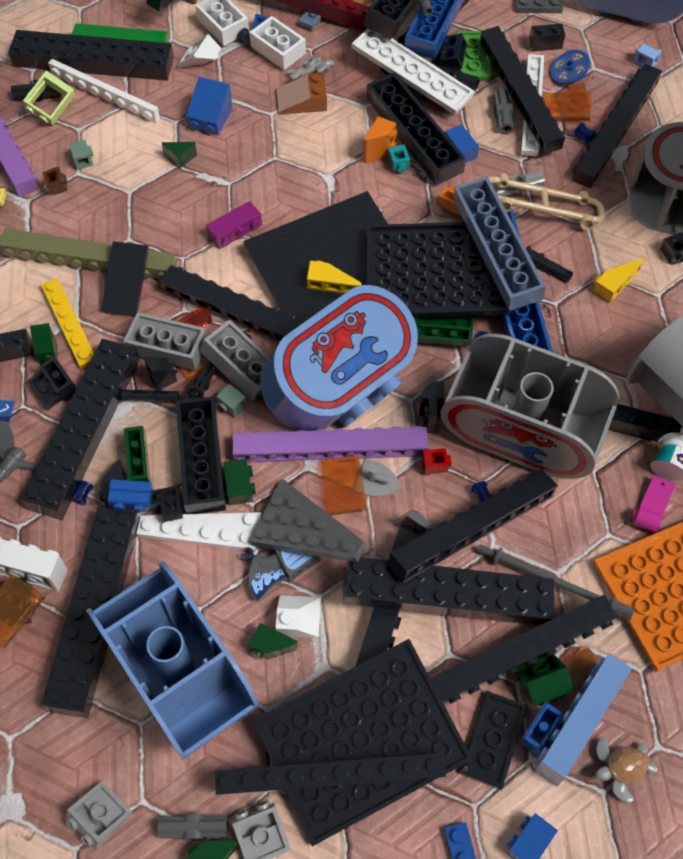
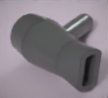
(13, 460)

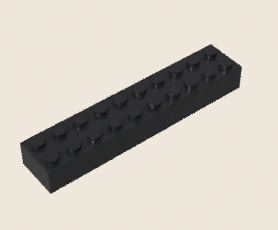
(92, 54)
(80, 429)
(451, 592)
(81, 645)

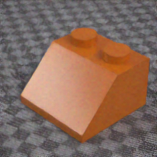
(378, 140)

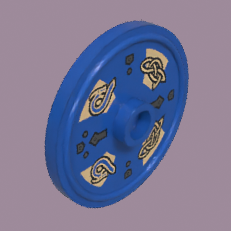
(570, 67)

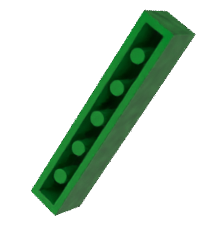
(120, 33)

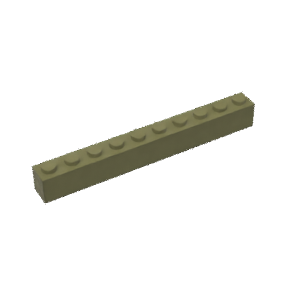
(74, 252)

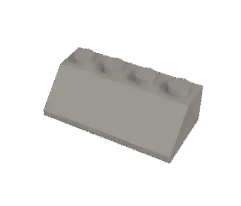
(166, 339)
(236, 358)

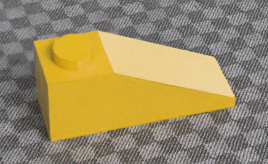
(329, 278)
(615, 279)

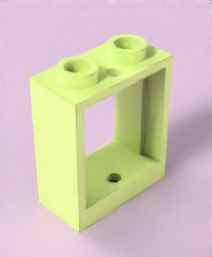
(61, 87)

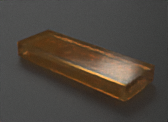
(580, 665)

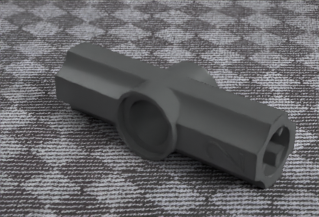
(503, 110)
(193, 827)

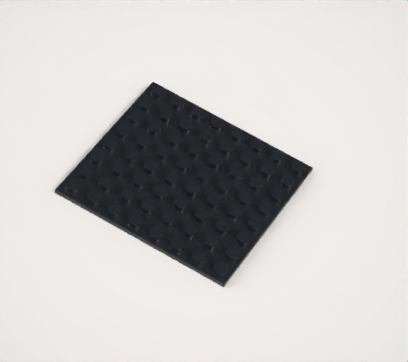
(328, 235)

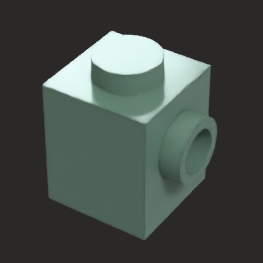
(81, 154)
(231, 401)

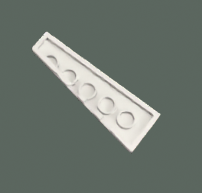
(213, 530)

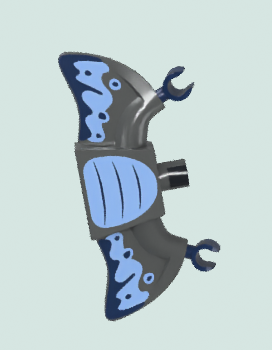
(273, 569)

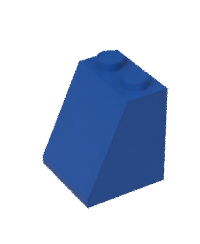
(209, 106)

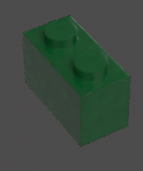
(238, 481)

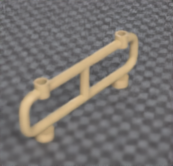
(586, 221)

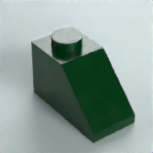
(44, 342)
(270, 643)
(213, 849)

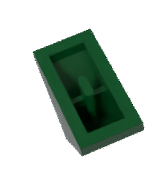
(179, 152)

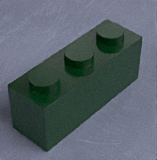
(137, 454)

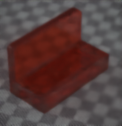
(198, 317)

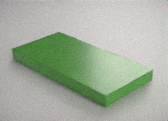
(476, 60)

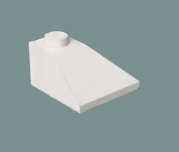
(200, 52)
(298, 616)

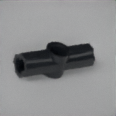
(469, 80)
(22, 91)

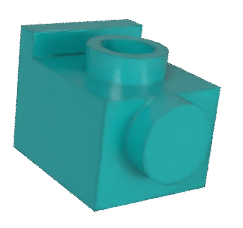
(399, 162)

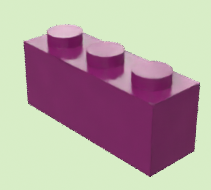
(234, 225)

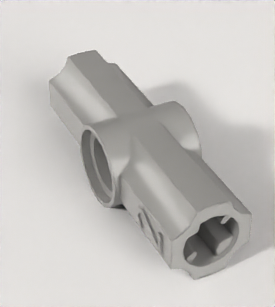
(534, 178)

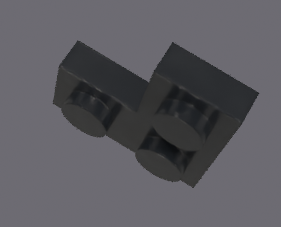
(169, 502)

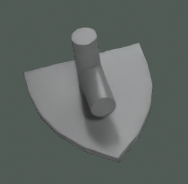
(378, 479)

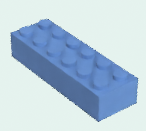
(582, 720)

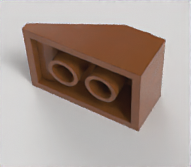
(303, 95)

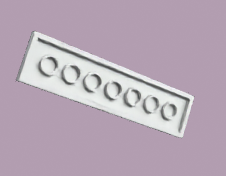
(414, 70)

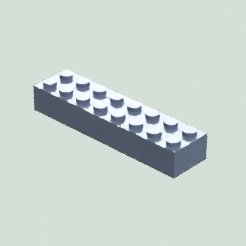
(499, 243)

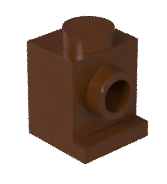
(55, 180)

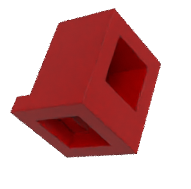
(436, 461)

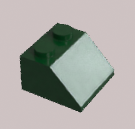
(545, 680)

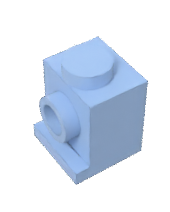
(646, 55)

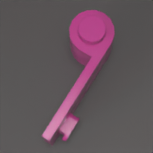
(653, 505)

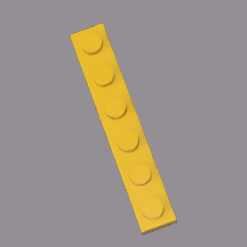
(68, 322)

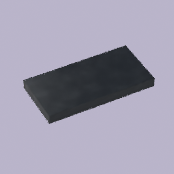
(125, 278)
(494, 740)

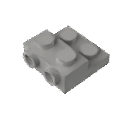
(97, 815)
(260, 832)

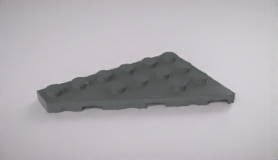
(302, 527)

